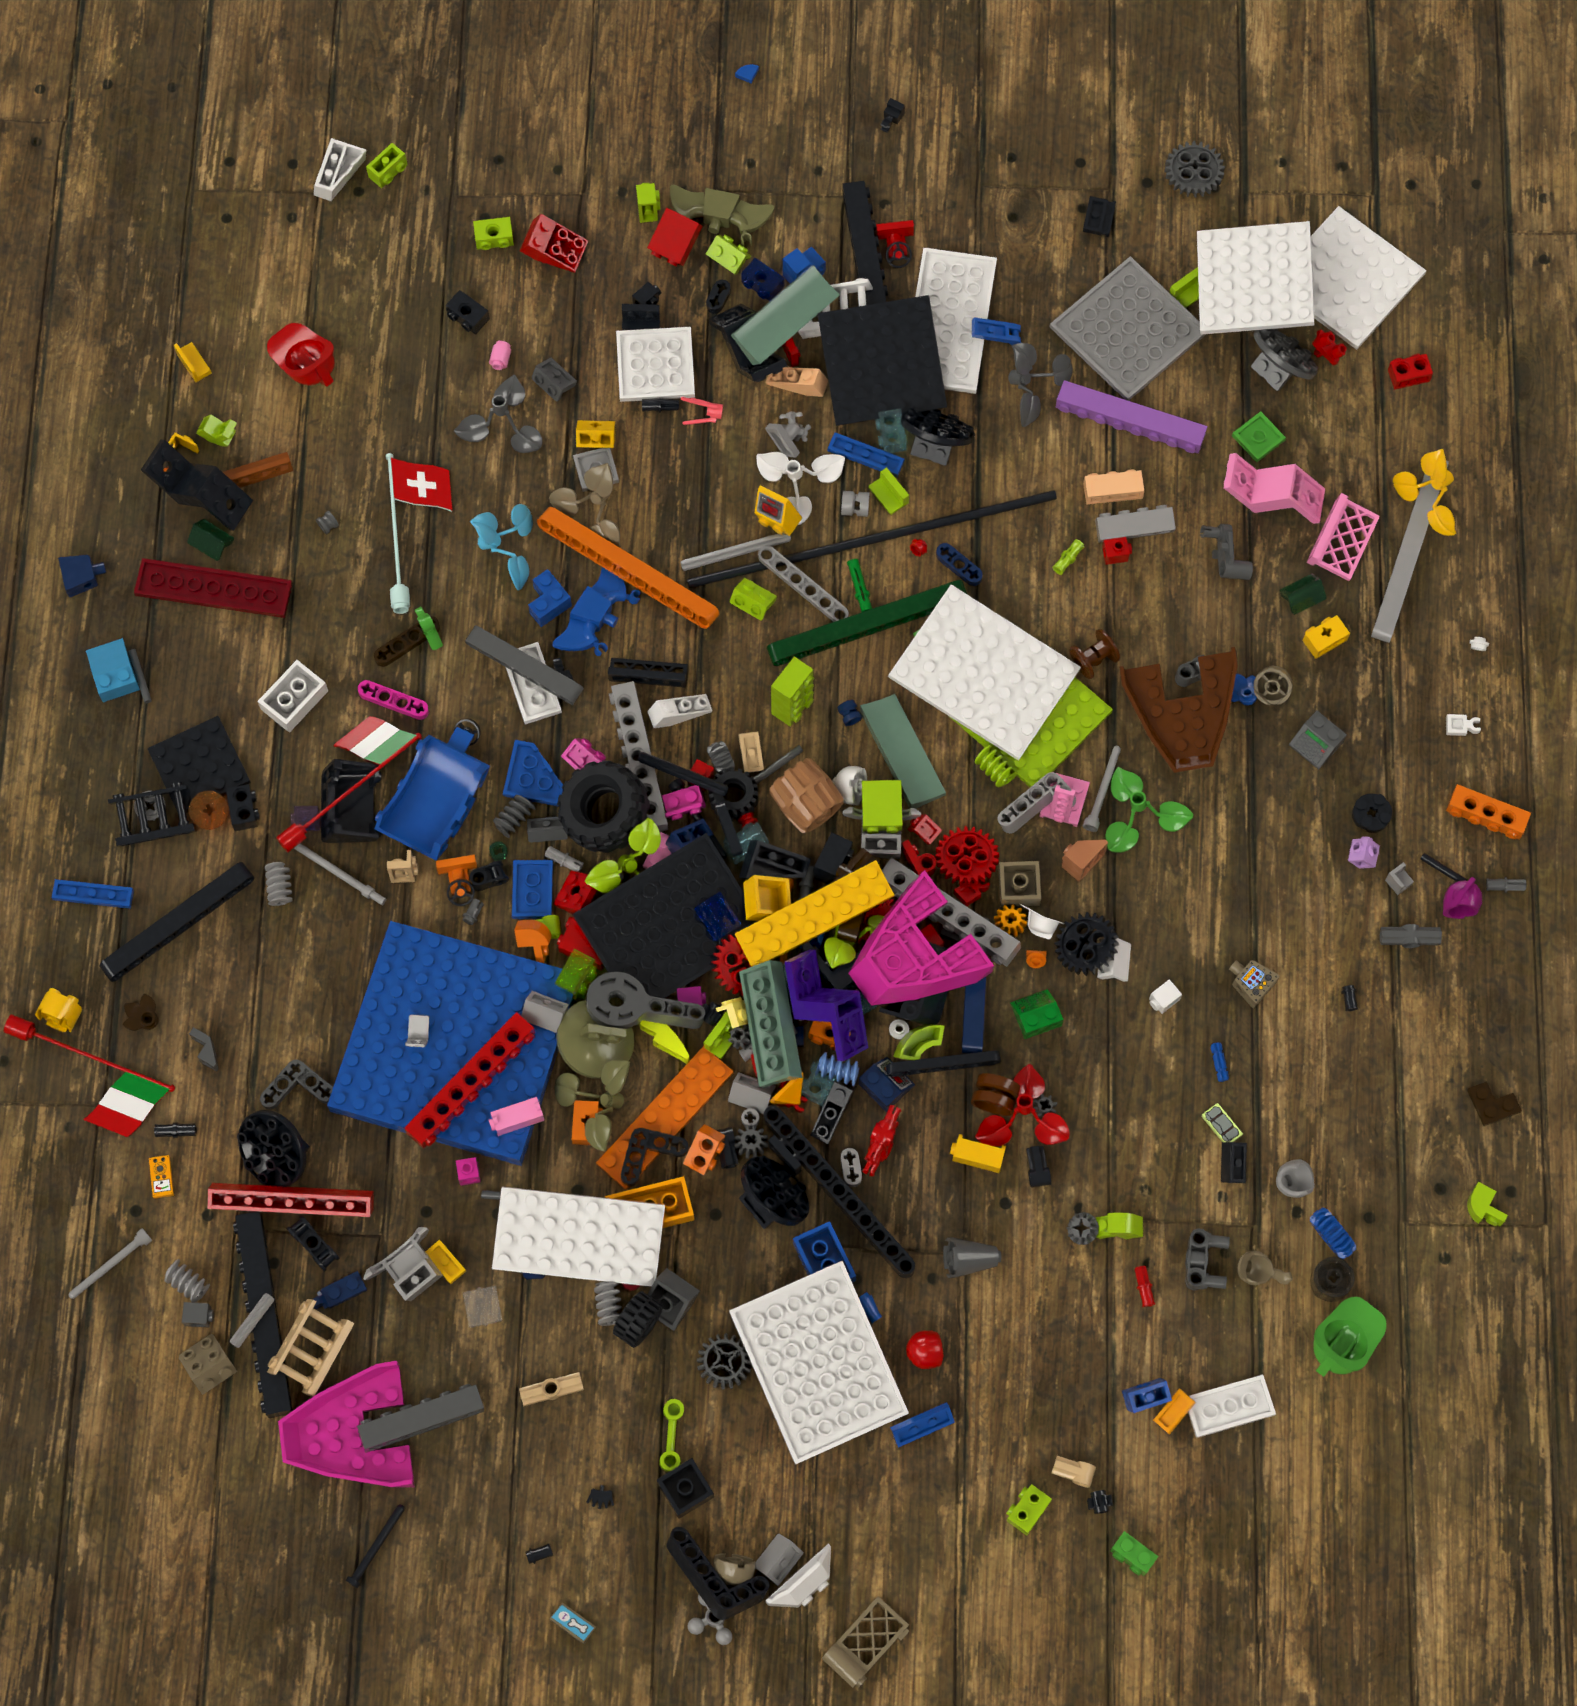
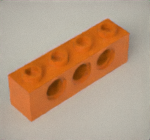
(1498, 809)

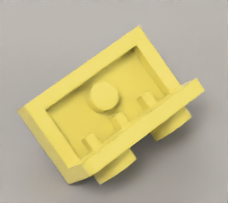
(736, 1011)

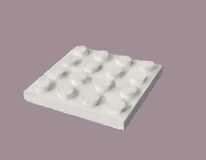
(655, 364)

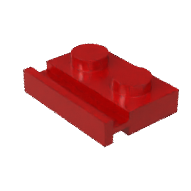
(792, 352)

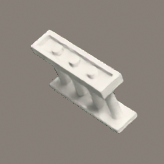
(860, 285)

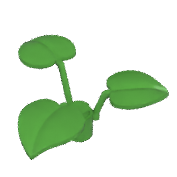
(1129, 785)

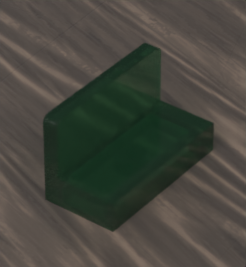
(209, 539)
(1304, 593)

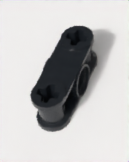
(303, 1233)

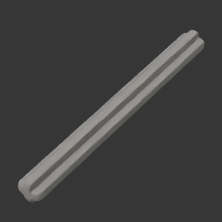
(733, 551)

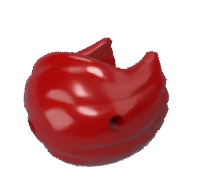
(925, 1349)

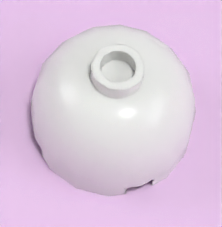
(849, 784)

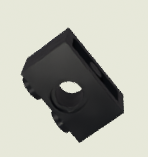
(463, 303)

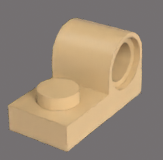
(751, 751)

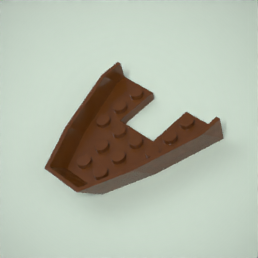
(1185, 728)

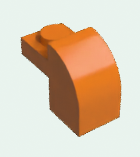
(534, 934)

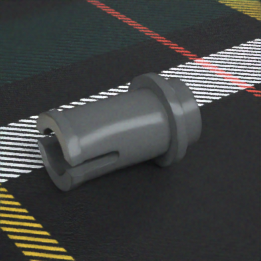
(473, 911)

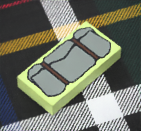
(1221, 1124)

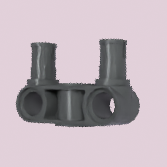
(1197, 1260)

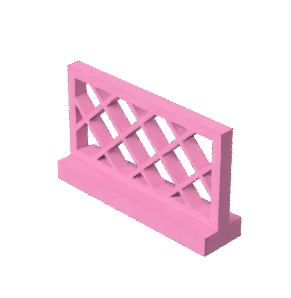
(1327, 533)

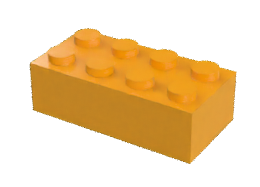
(671, 1193)

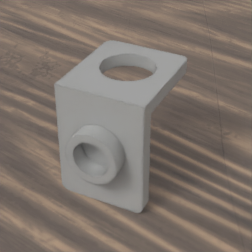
(418, 1031)

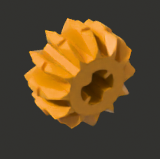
(1006, 914)

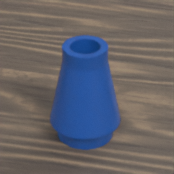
(870, 1307)

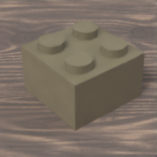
(1019, 883)

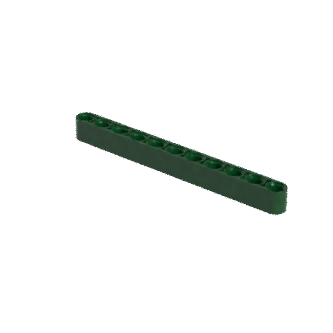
(858, 625)

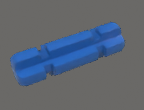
(1219, 1062)

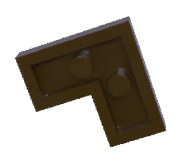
(1491, 1109)

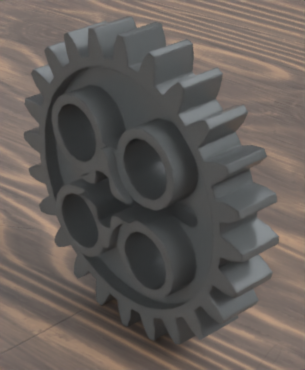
(1194, 169)

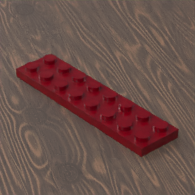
(213, 588)

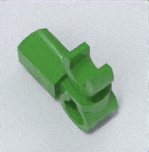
(429, 629)

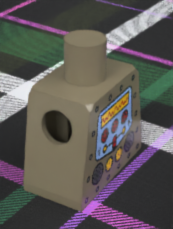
(1253, 981)

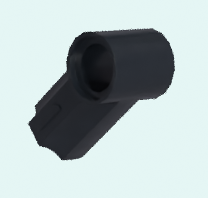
(728, 1156)
(1038, 1171)

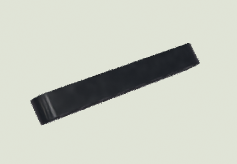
(176, 921)

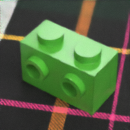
(1134, 1554)

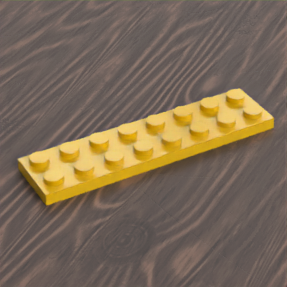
(815, 914)

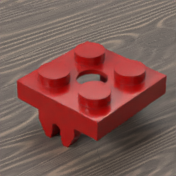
(575, 902)

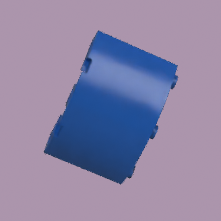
(432, 798)

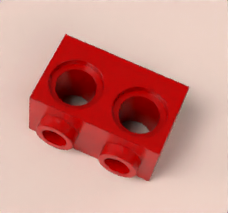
(1411, 375)

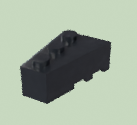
(773, 861)

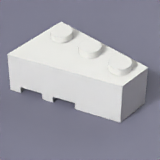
(337, 168)

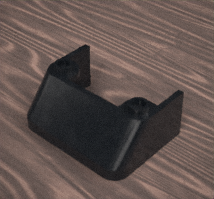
(928, 1009)

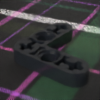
(648, 1144)

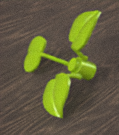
(642, 838)
(841, 951)

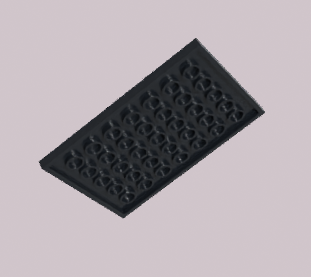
(652, 921)

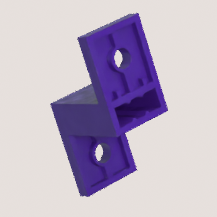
(827, 1005)

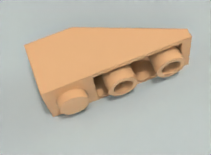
(800, 380)

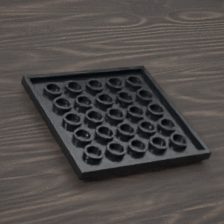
(882, 359)

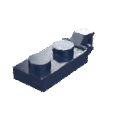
(340, 1291)

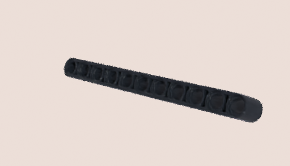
(844, 1199)

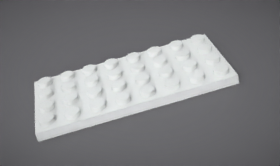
(958, 292)
(578, 1236)

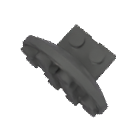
(1280, 358)

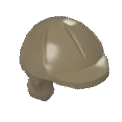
(1257, 1269)

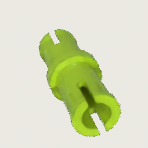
(1068, 557)

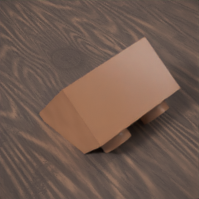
(1083, 856)

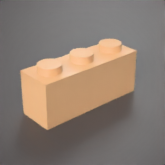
(1113, 487)

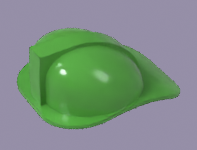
(1348, 1337)

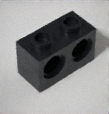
(239, 808)

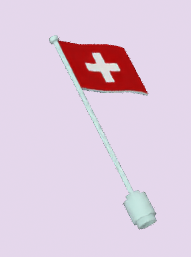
(417, 486)

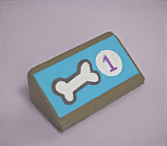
(572, 1623)

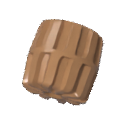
(806, 795)

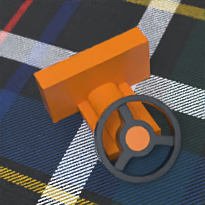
(458, 876)

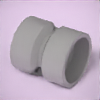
(848, 503)

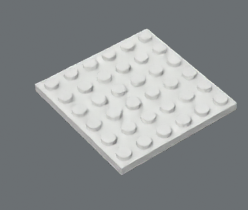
(1357, 277)
(1255, 278)

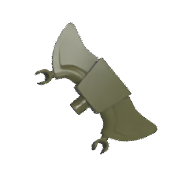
(721, 210)

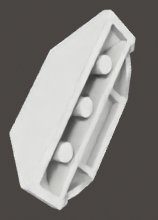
(805, 1582)

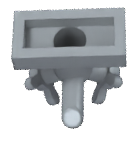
(784, 434)

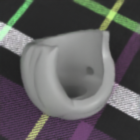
(1295, 1179)

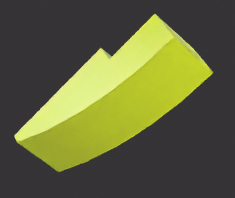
(665, 1040)

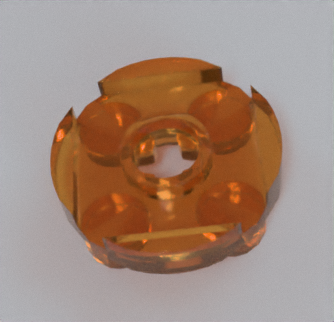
(202, 819)

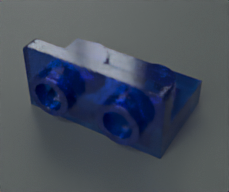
(717, 916)

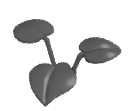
(1025, 358)
(508, 393)

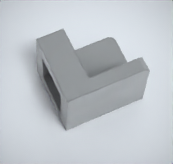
(1399, 879)

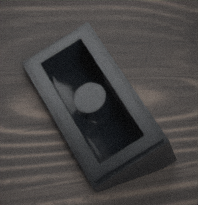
(1233, 1162)

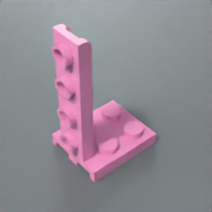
(1061, 807)

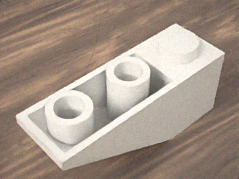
(677, 710)

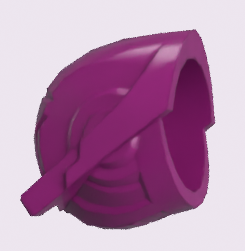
(1462, 899)

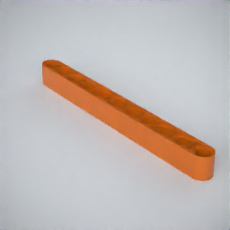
(628, 567)

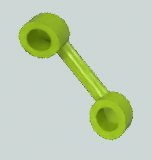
(673, 1411)

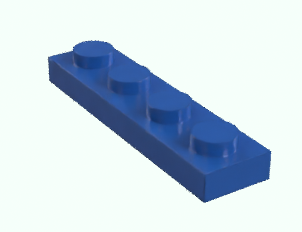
(865, 454)
(92, 893)

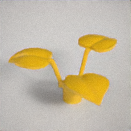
(1435, 466)

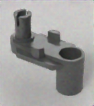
(1227, 565)

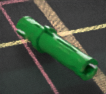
(854, 567)

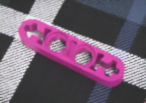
(391, 703)

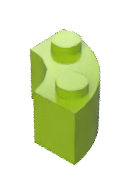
(918, 1040)

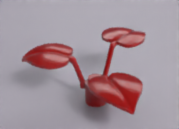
(1049, 1131)

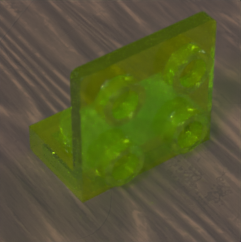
(577, 975)

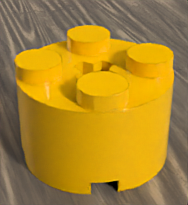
(59, 1010)

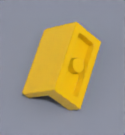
(193, 361)

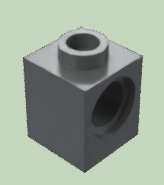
(197, 1314)

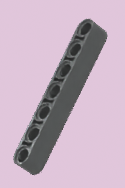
(524, 665)

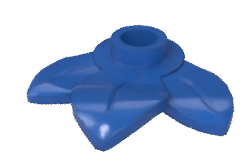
(1242, 687)

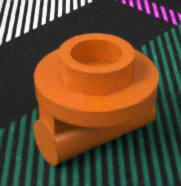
(1035, 959)

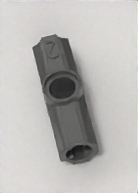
(1410, 936)

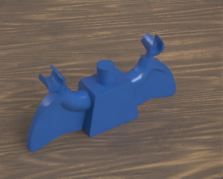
(592, 612)

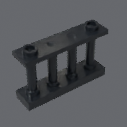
(165, 830)

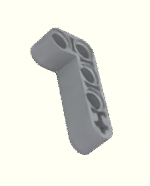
(1033, 805)

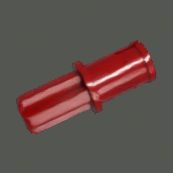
(1144, 1286)

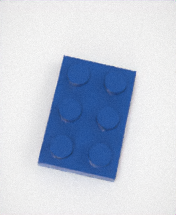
(532, 889)

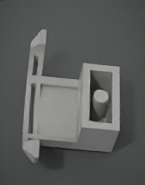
(882, 844)
(408, 1267)

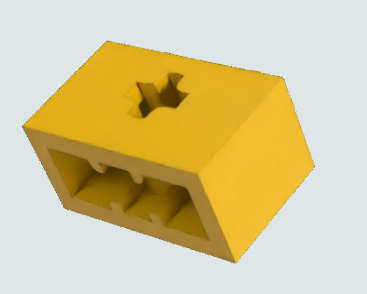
(595, 434)
(1319, 644)

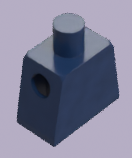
(79, 573)

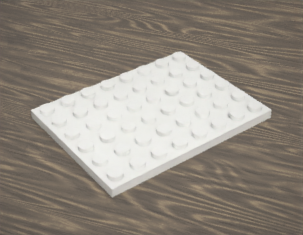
(984, 672)
(818, 1362)

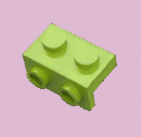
(727, 253)
(752, 598)

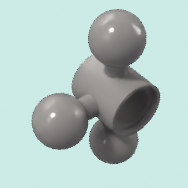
(697, 1625)

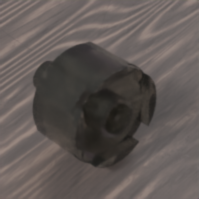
(1341, 1272)

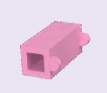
(516, 1116)

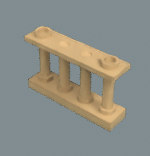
(320, 1365)

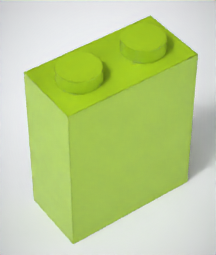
(881, 806)

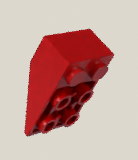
(553, 244)

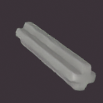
(251, 1320)

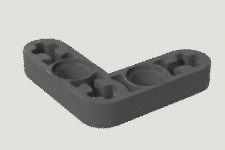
(299, 1078)

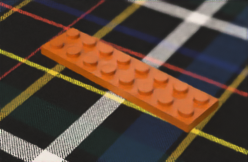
(669, 1111)

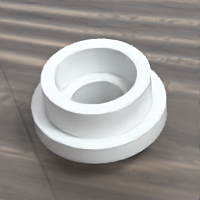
(1479, 644)
(895, 1034)

